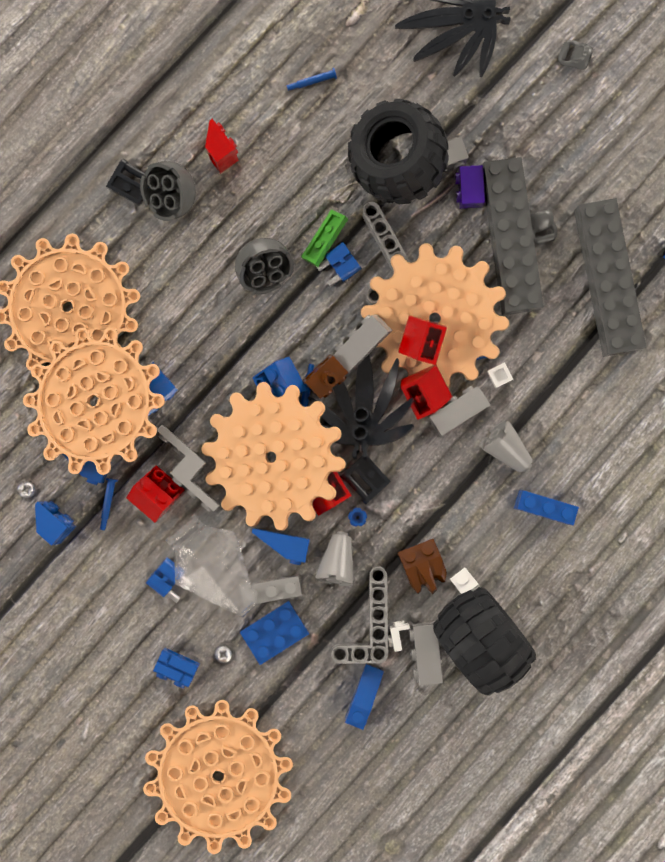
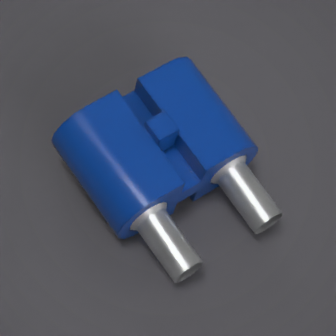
(342, 262)
(164, 579)

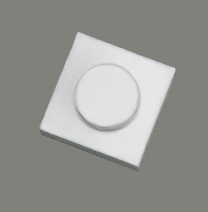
(499, 375)

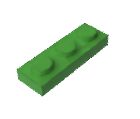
(324, 238)

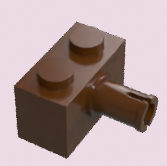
(325, 377)

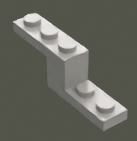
(188, 469)

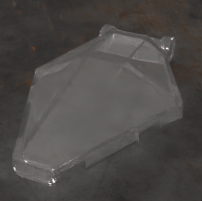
(213, 566)

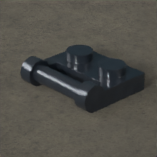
(124, 185)
(370, 474)

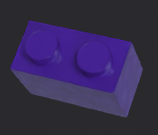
(471, 187)

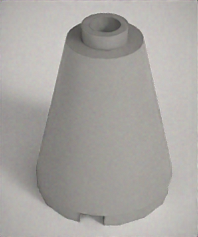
(507, 447)
(337, 561)

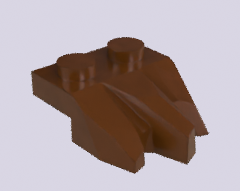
(423, 566)

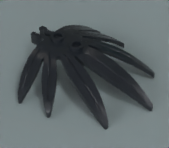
(474, 15)
(362, 423)

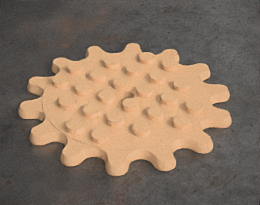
(62, 277)
(454, 294)
(65, 395)
(300, 450)
(213, 806)

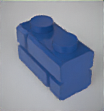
(176, 668)

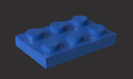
(274, 632)

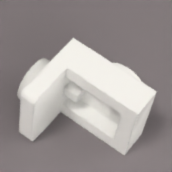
(464, 581)
(394, 639)

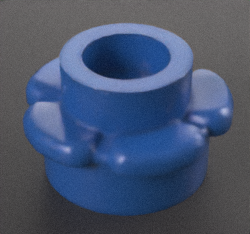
(357, 512)

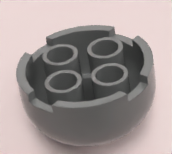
(169, 191)
(262, 256)

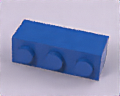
(546, 507)

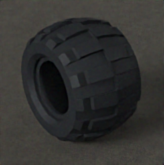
(413, 174)
(483, 641)

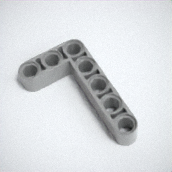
(381, 238)
(382, 623)

